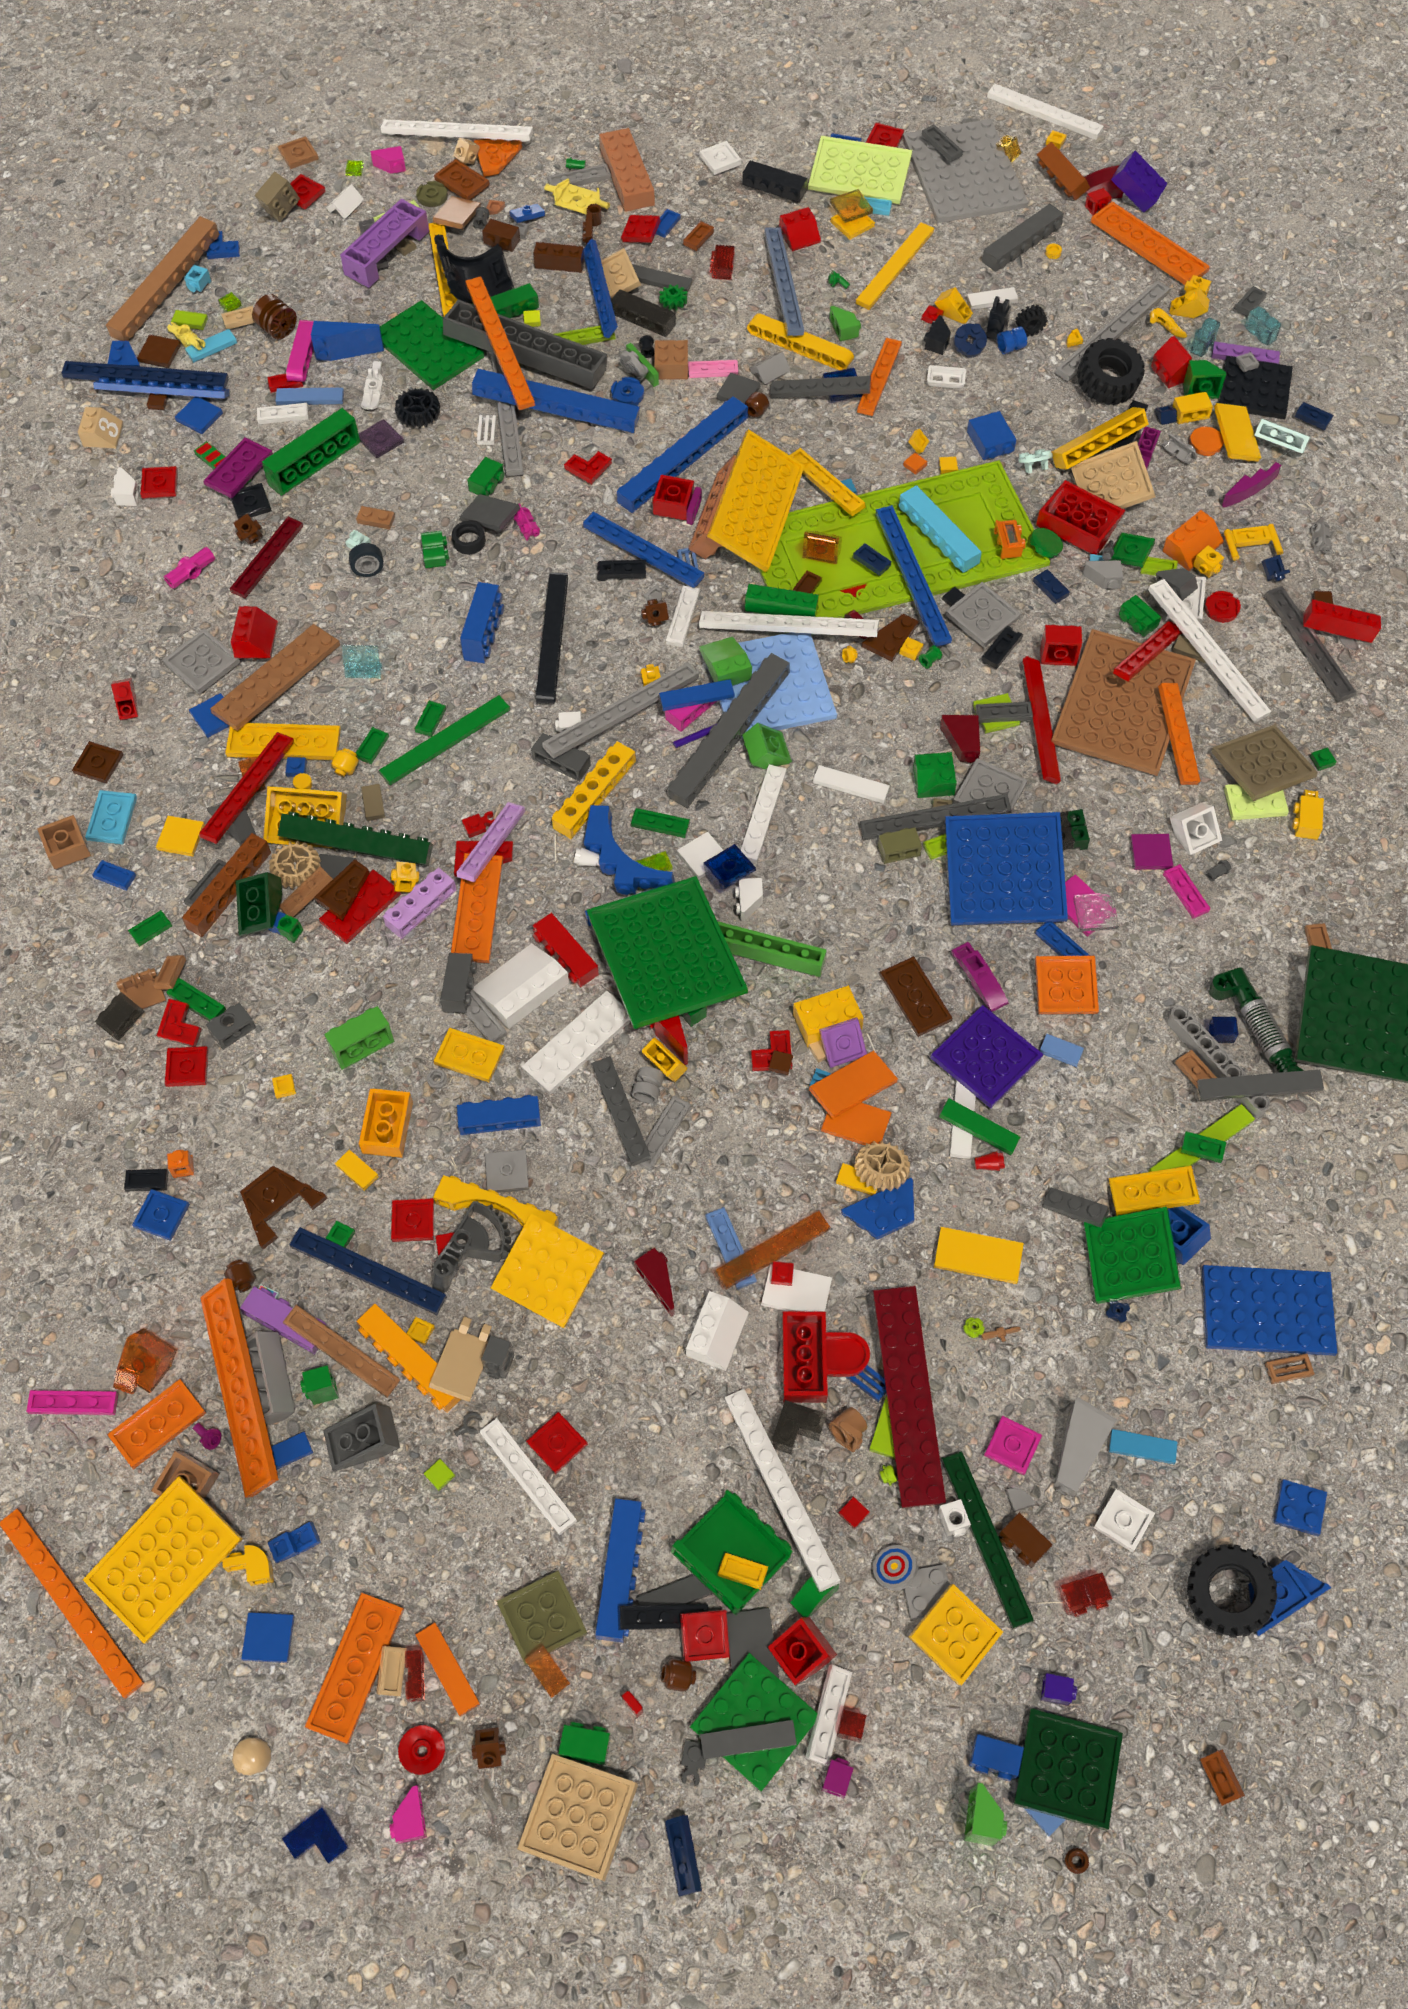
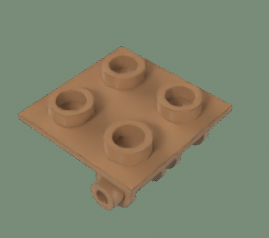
(141, 989)

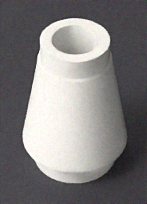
(586, 858)

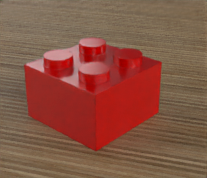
(673, 497)
(1061, 645)

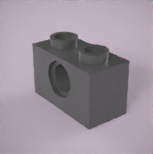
(226, 1035)
(497, 1357)

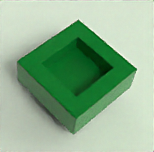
(1323, 759)
(340, 1234)

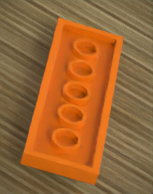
(478, 912)
(354, 1668)

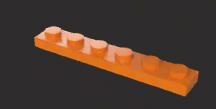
(880, 376)
(1179, 734)

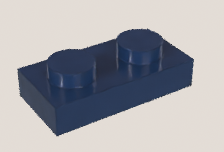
(1314, 416)
(872, 559)
(1051, 586)

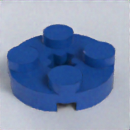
(627, 384)

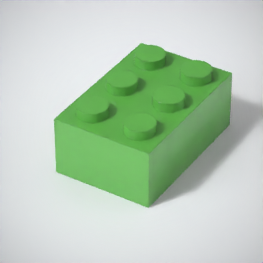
(359, 1037)

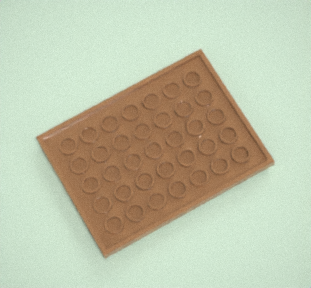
(1115, 716)

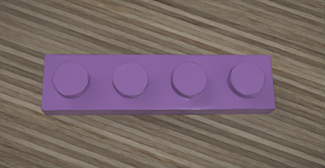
(1221, 350)

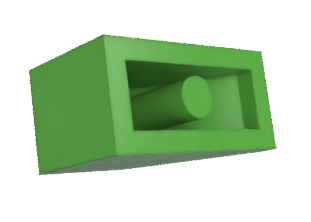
(844, 323)

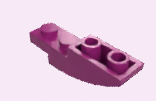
(1148, 444)
(981, 976)

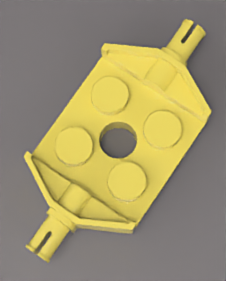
(567, 194)

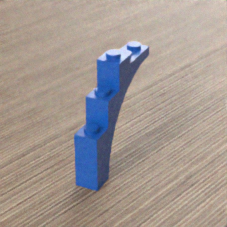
(613, 860)

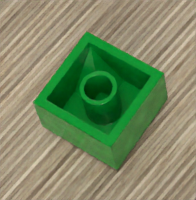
(1203, 377)
(934, 775)

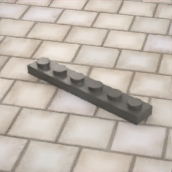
(820, 387)
(621, 1111)

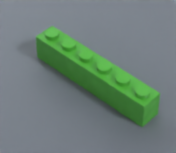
(774, 950)

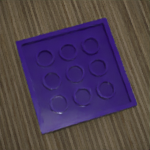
(986, 1056)

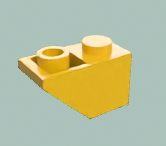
(1190, 304)
(954, 306)

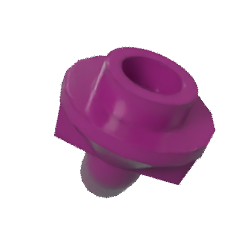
(208, 1436)

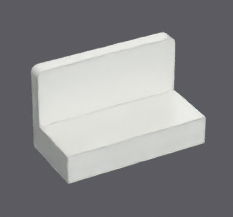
(346, 201)

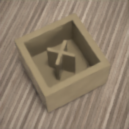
(277, 196)

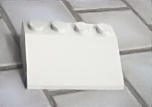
(521, 985)

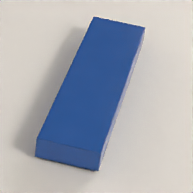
(696, 695)

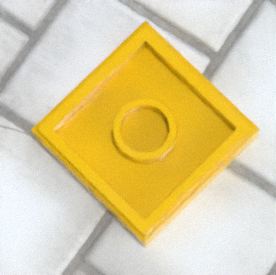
(854, 227)
(180, 836)

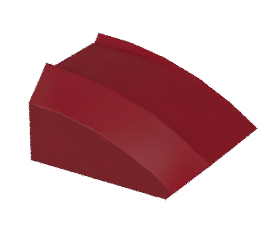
(1102, 179)

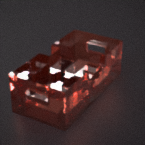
(416, 1685)

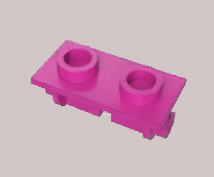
(525, 522)

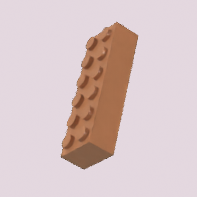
(627, 169)
(700, 542)

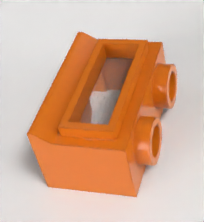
(1009, 538)

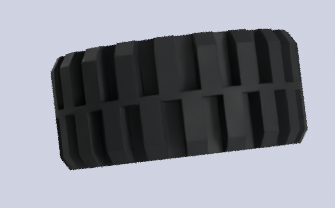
(1114, 355)
(1231, 1559)

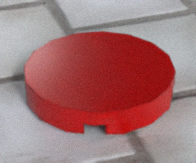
(1222, 606)

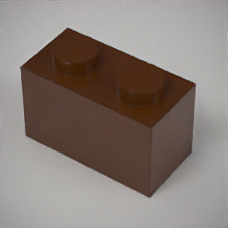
(501, 233)
(1024, 1540)

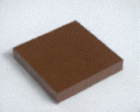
(159, 351)
(97, 762)

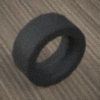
(468, 547)

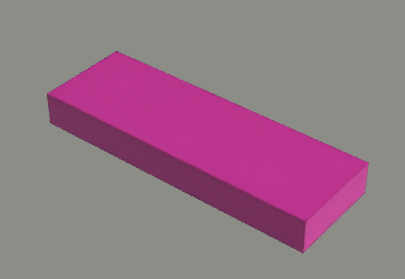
(1186, 891)

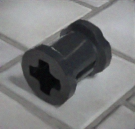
(646, 343)

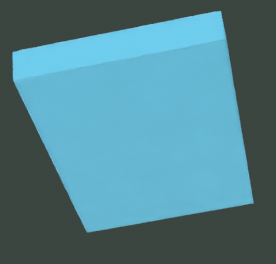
(111, 817)

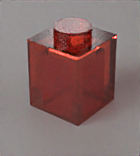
(851, 1725)

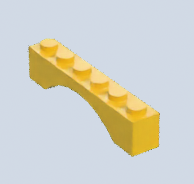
(458, 1195)

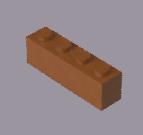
(1063, 171)

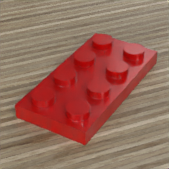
(371, 900)

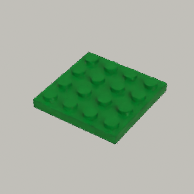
(1133, 1255)
(752, 1699)

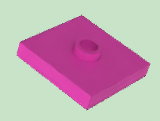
(1013, 1445)

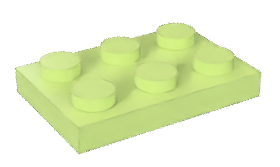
(1243, 807)

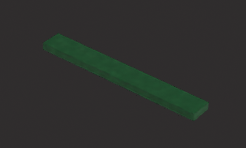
(987, 1541)

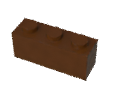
(559, 257)

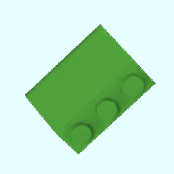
(984, 1818)

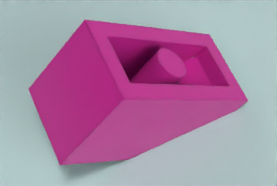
(389, 159)
(409, 1818)

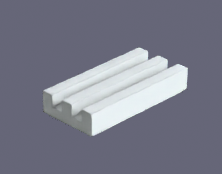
(480, 425)

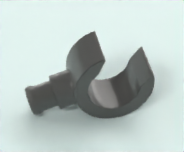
(464, 1428)

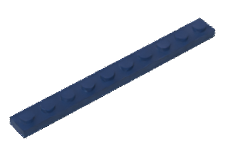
(94, 371)

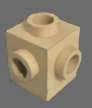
(466, 151)

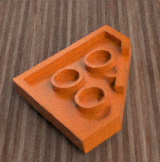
(496, 154)

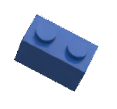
(996, 1757)

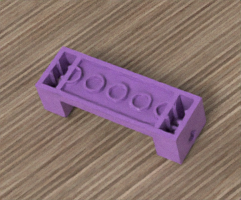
(362, 255)

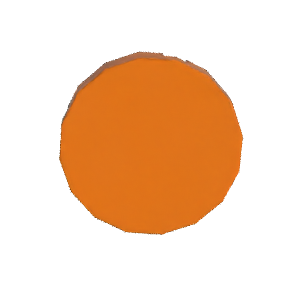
(1206, 441)

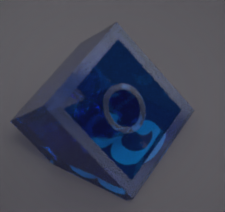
(728, 867)

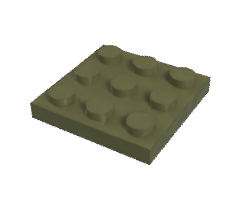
(542, 1616)

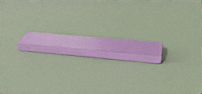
(490, 842)

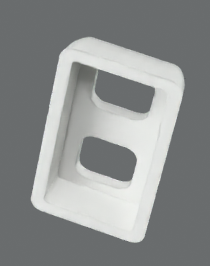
(946, 373)

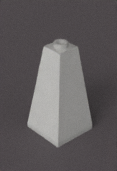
(1082, 1440)

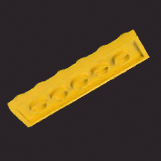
(310, 741)

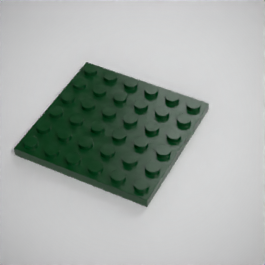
(1354, 1014)

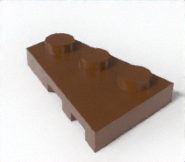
(891, 637)
(343, 889)

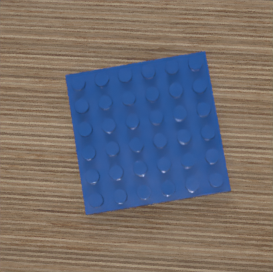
(1006, 868)

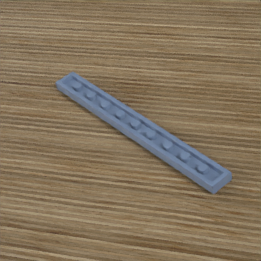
(784, 281)

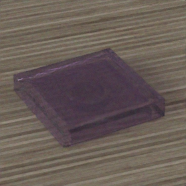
(380, 439)

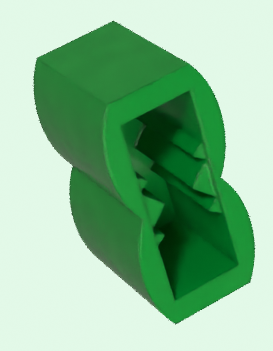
(433, 549)

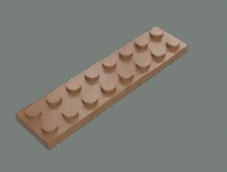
(275, 677)

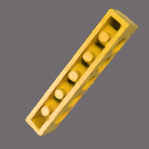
(613, 773)

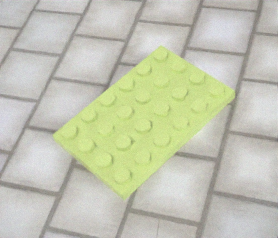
(855, 165)

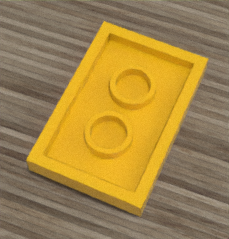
(469, 1055)

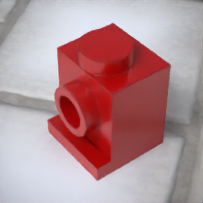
(1097, 200)

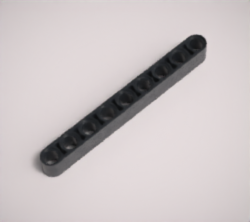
(552, 638)

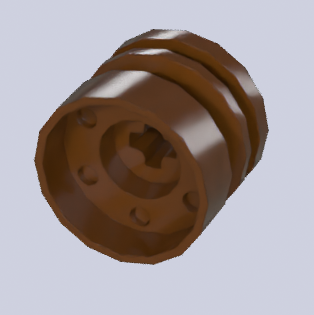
(274, 316)

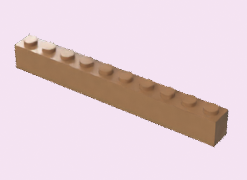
(162, 279)

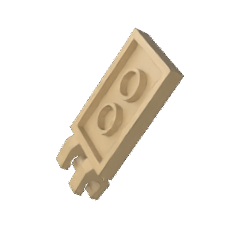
(461, 1362)

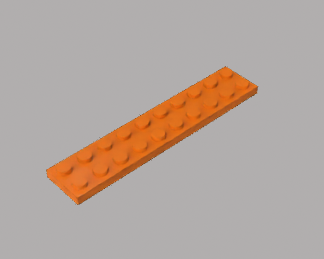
(239, 1388)

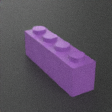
(271, 1313)

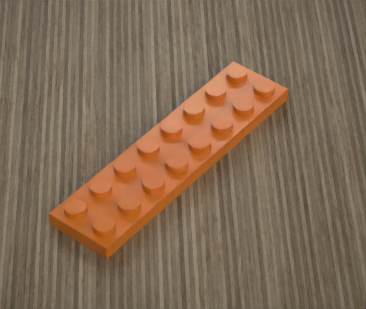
(1149, 243)

